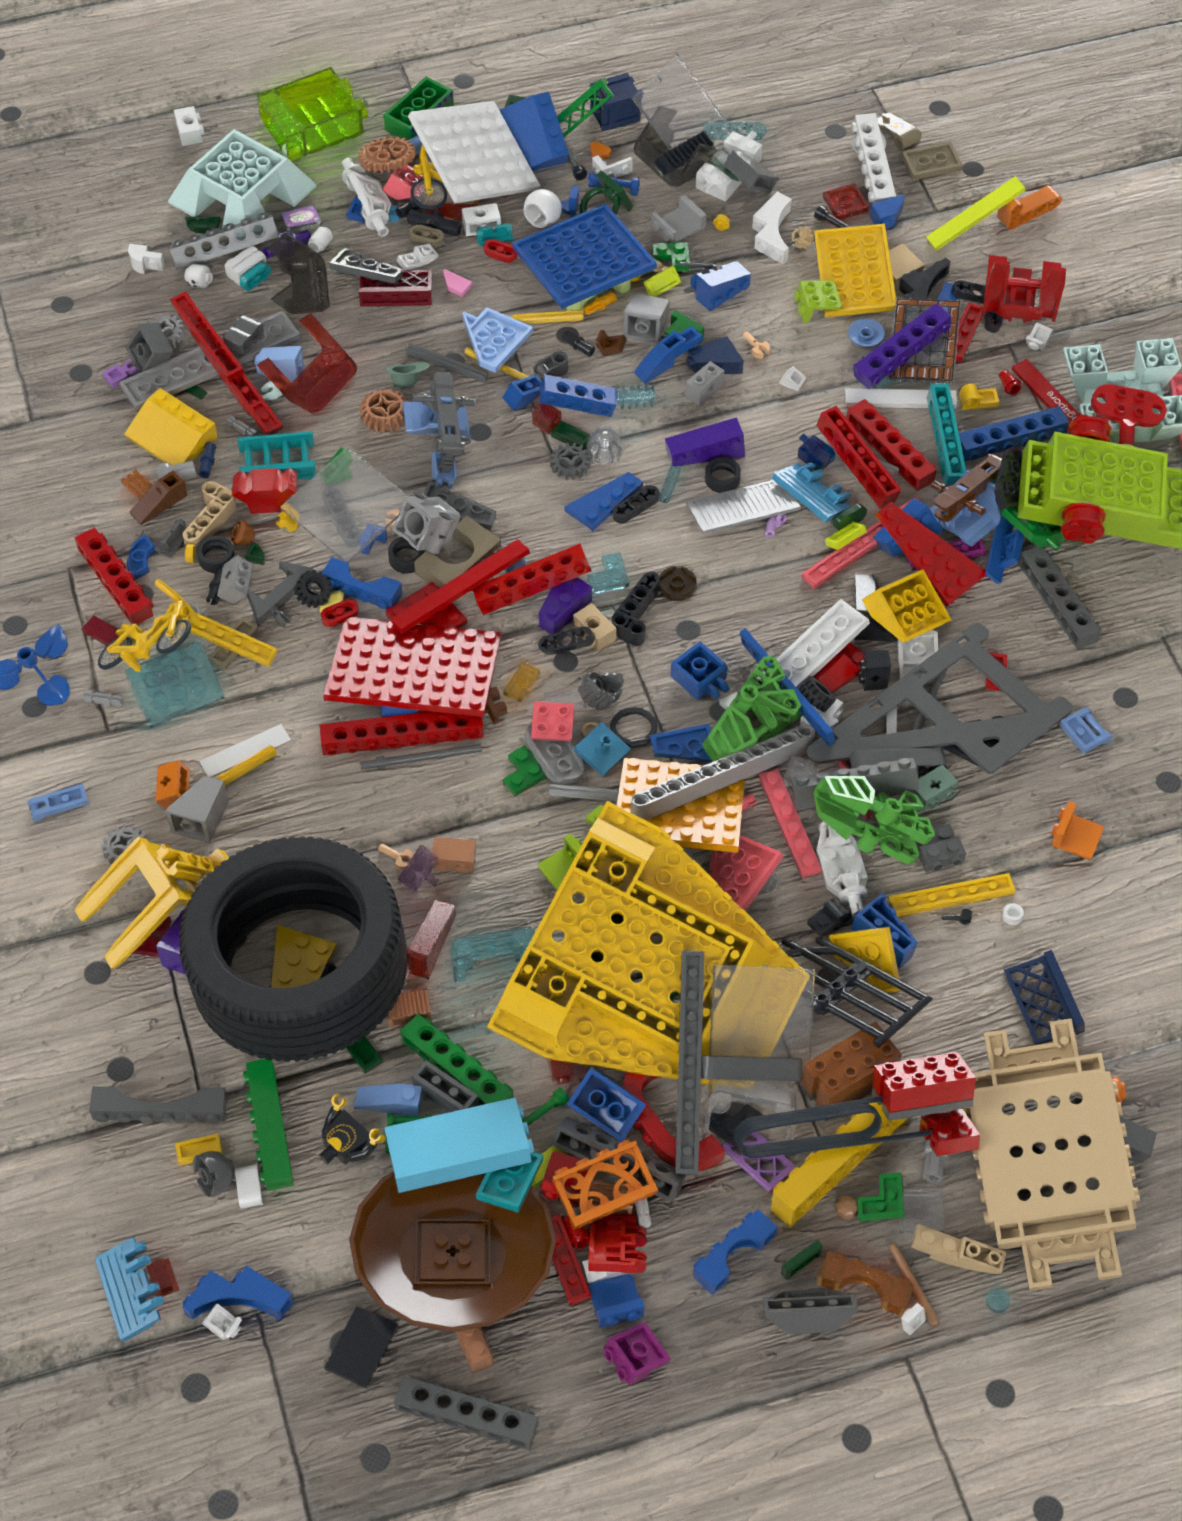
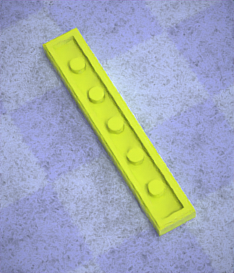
(976, 213)

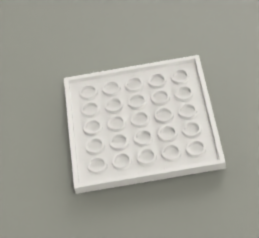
(473, 151)

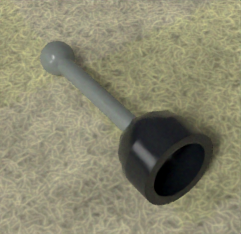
(579, 171)

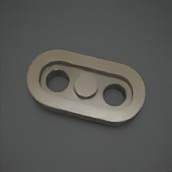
(426, 235)

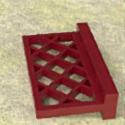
(398, 295)

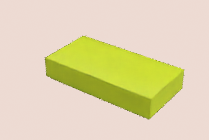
(662, 282)
(845, 535)

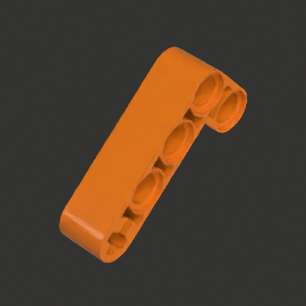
(1029, 207)

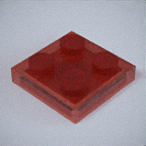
(846, 201)

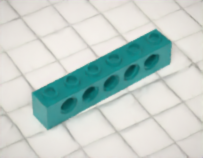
(946, 433)

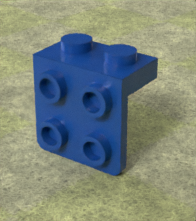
(616, 1300)

